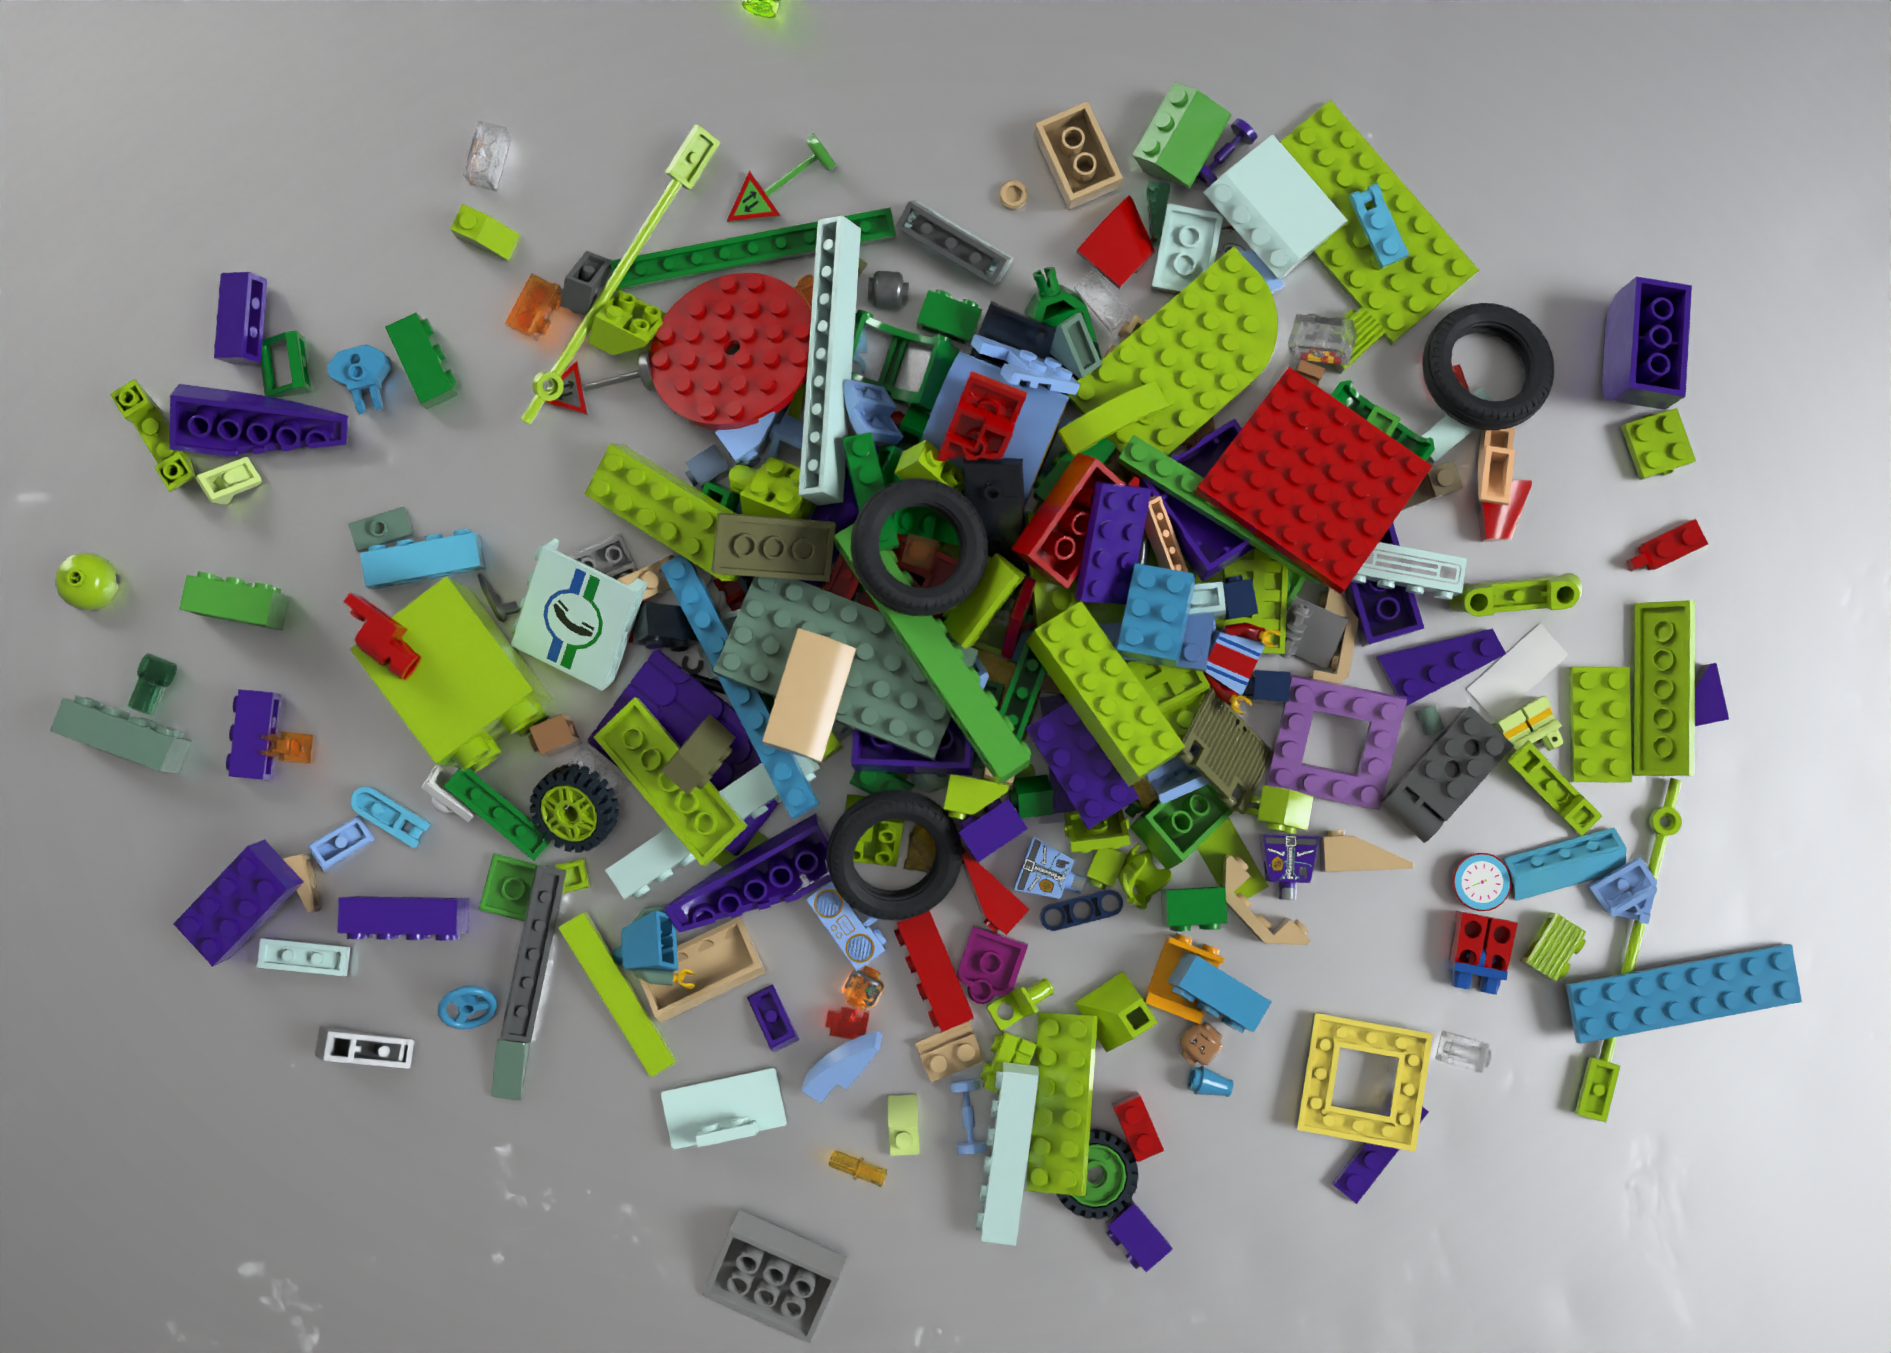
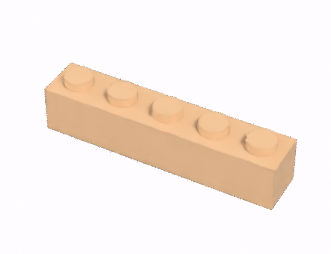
(1163, 537)

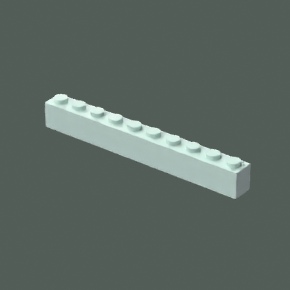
(829, 360)

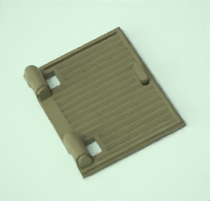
(1228, 751)

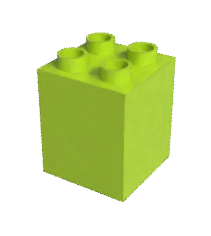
(468, 679)

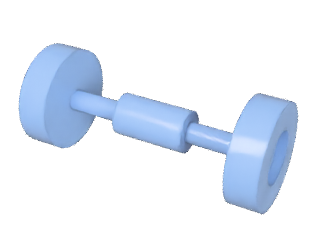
(971, 1146)

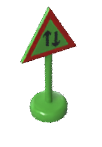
(754, 201)

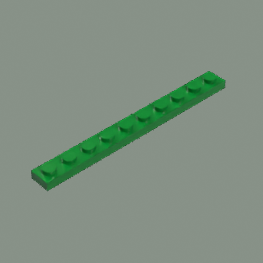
(744, 250)

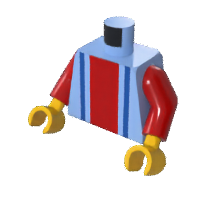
(1233, 659)

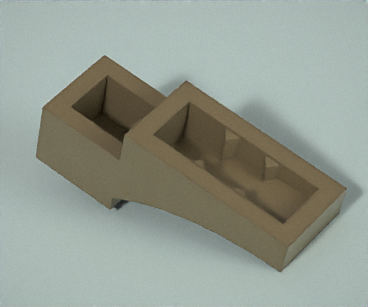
(1437, 483)

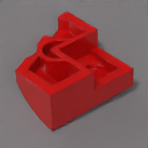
(1499, 521)

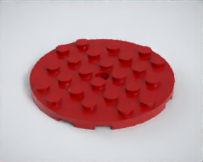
(738, 389)

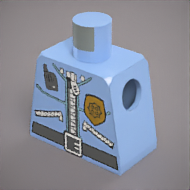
(1047, 872)

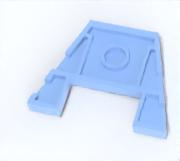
(1027, 366)

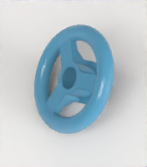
(468, 1002)

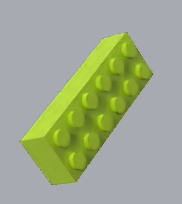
(658, 504)
(1105, 693)

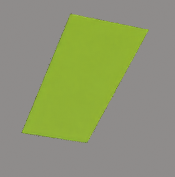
(1227, 841)

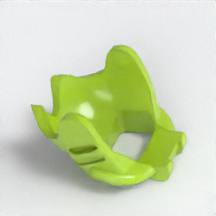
(1141, 872)

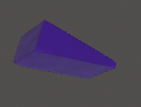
(773, 1018)

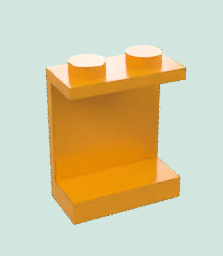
(1160, 991)

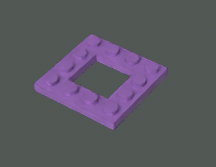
(1360, 789)

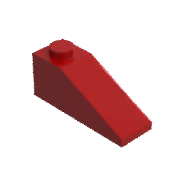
(994, 900)

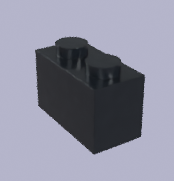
(663, 626)

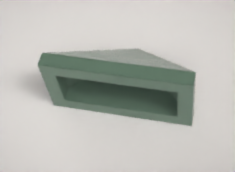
(1075, 347)

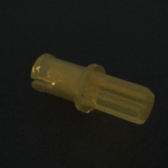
(857, 1168)

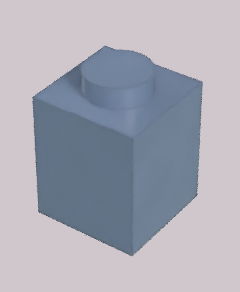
(707, 467)

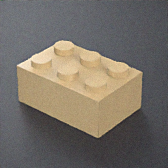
(1078, 155)

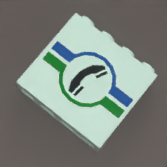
(576, 617)

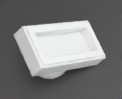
(443, 799)

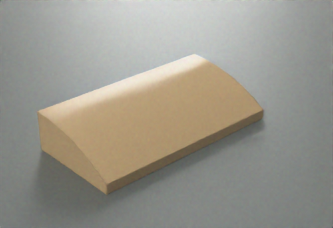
(809, 695)
(721, 963)

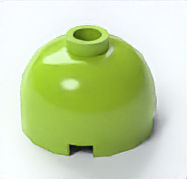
(86, 581)

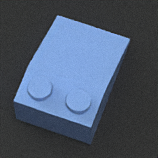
(750, 442)

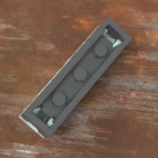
(954, 242)

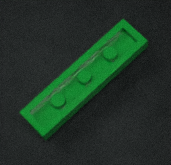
(867, 480)
(497, 812)

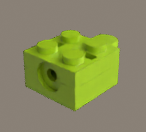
(771, 490)

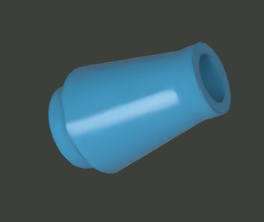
(1206, 1082)

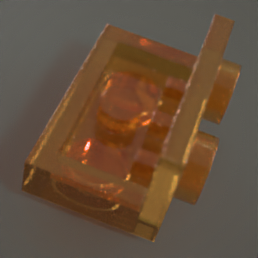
(535, 307)

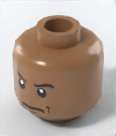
(1201, 1043)

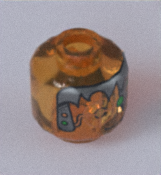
(863, 988)

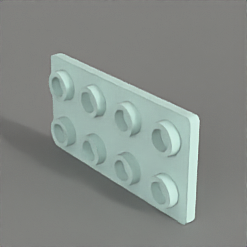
(723, 1109)

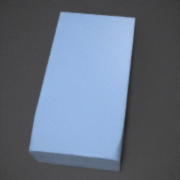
(340, 843)

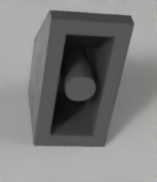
(585, 282)

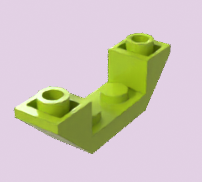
(139, 408)

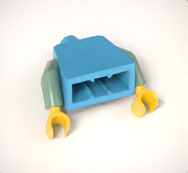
(651, 948)

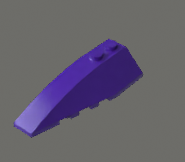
(243, 422)

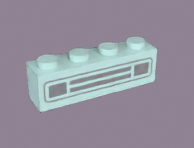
(1415, 570)

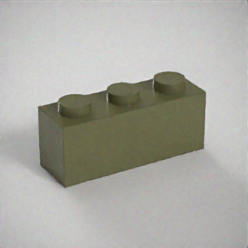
(700, 755)

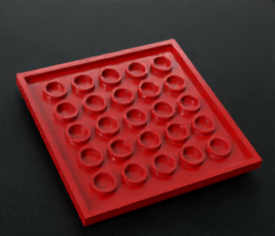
(1314, 480)

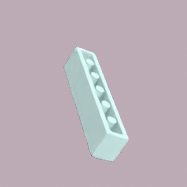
(1009, 1153)

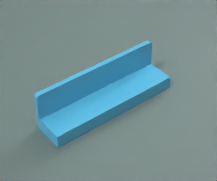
(1565, 863)

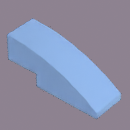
(841, 1066)

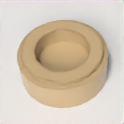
(1013, 195)

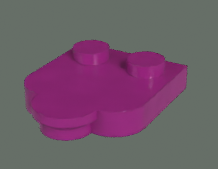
(990, 964)

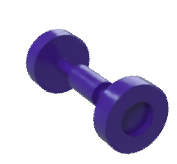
(1244, 133)

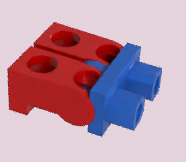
(1481, 948)

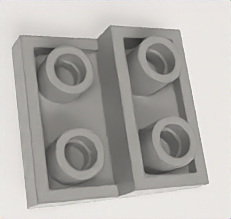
(608, 557)

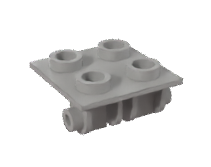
(1312, 632)

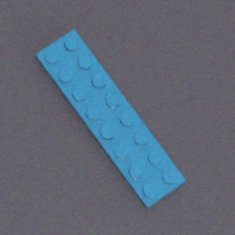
(1683, 993)

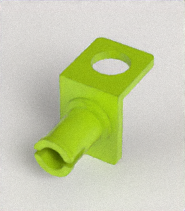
(1022, 1003)

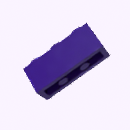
(240, 318)
(255, 715)

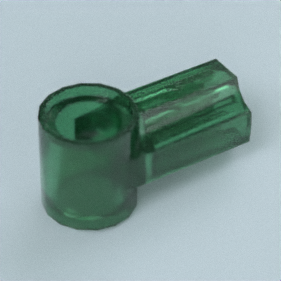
(154, 676)

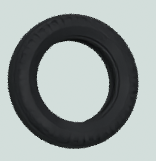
(1518, 332)
(963, 519)
(908, 901)

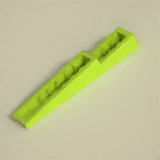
(617, 993)

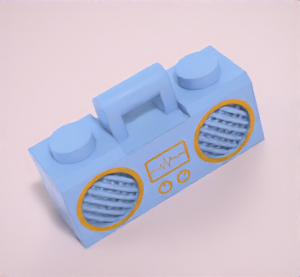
(851, 934)

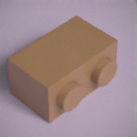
(554, 735)

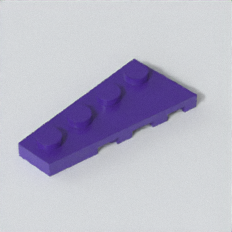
(1429, 667)

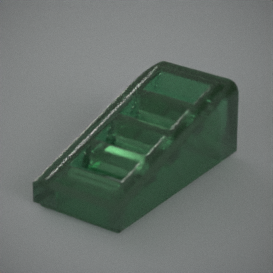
(1157, 201)

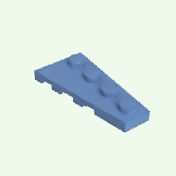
(1195, 643)

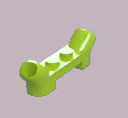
(1516, 595)

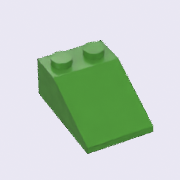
(1181, 825)

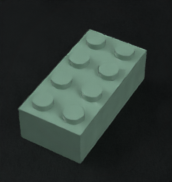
(121, 735)

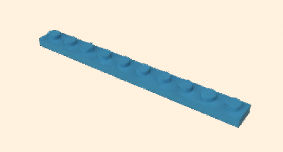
(747, 702)

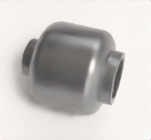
(887, 289)

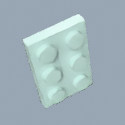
(1185, 247)

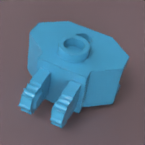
(361, 376)

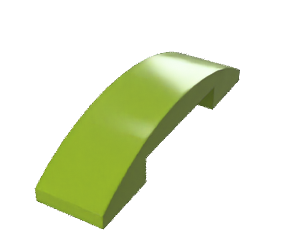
(1112, 417)
(1554, 788)

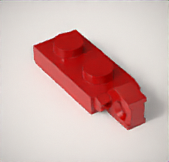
(1669, 546)

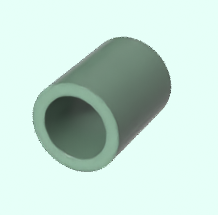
(1430, 719)

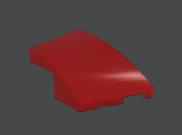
(1118, 244)
(982, 420)

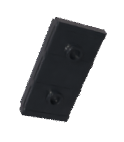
(1017, 332)
(997, 494)

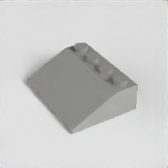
(774, 1276)

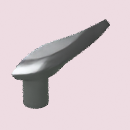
(494, 601)

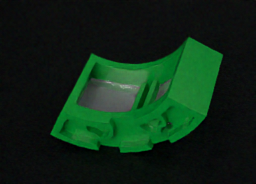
(900, 361)

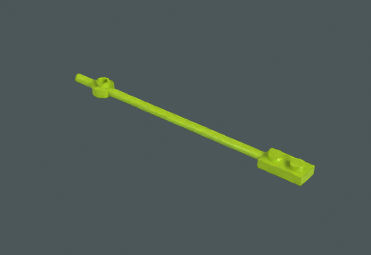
(684, 171)
(1600, 1073)

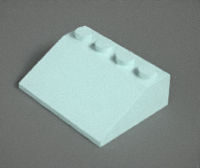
(1275, 206)

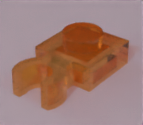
(290, 747)

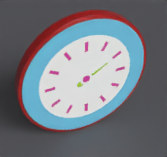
(1481, 882)

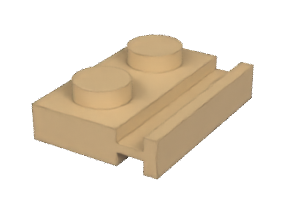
(949, 1051)

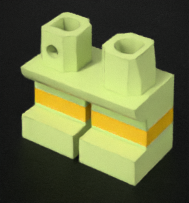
(1531, 723)

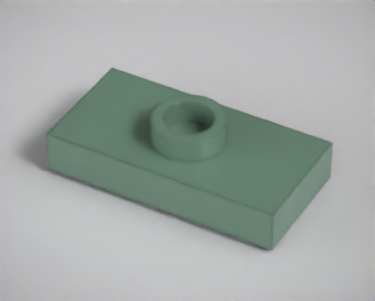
(381, 529)

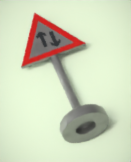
(573, 391)

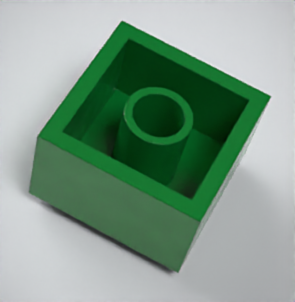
(1194, 907)

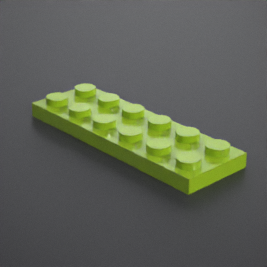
(1664, 688)
(641, 751)
(1062, 1104)

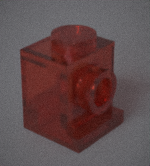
(847, 1023)

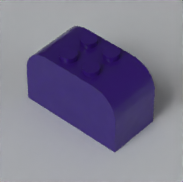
(1647, 343)

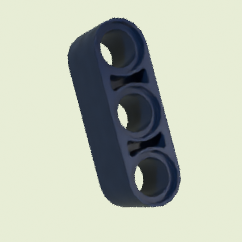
(1095, 913)

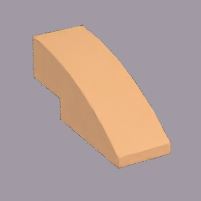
(1496, 465)

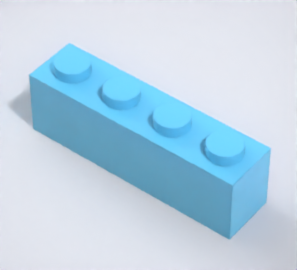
(422, 560)

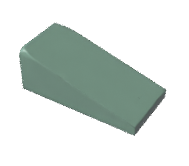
(509, 1069)

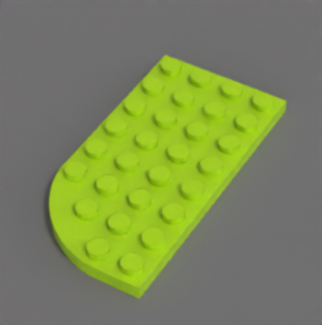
(1197, 351)

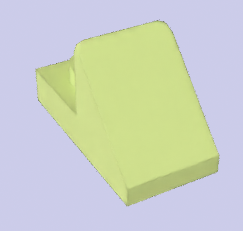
(227, 480)
(903, 1125)

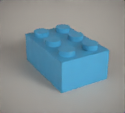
(1156, 614)
(1218, 993)

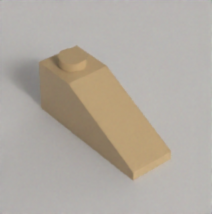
(1353, 854)

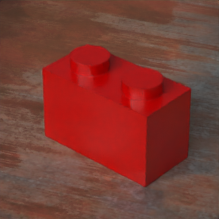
(1137, 1127)

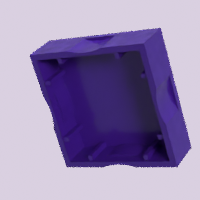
(1201, 540)

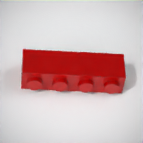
(935, 971)

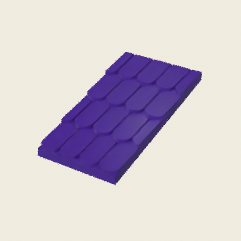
(681, 706)

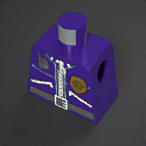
(1288, 861)

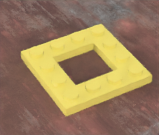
(1413, 1054)

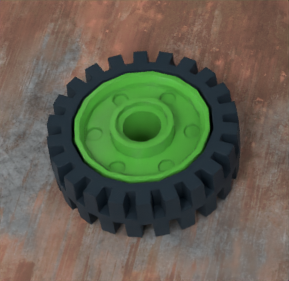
(1117, 1180)

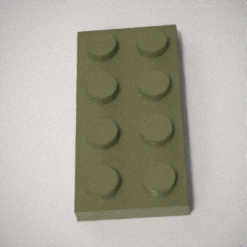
(773, 547)

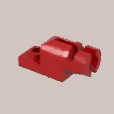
(382, 637)

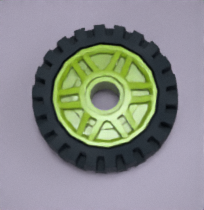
(574, 808)

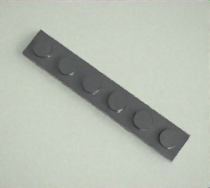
(533, 953)

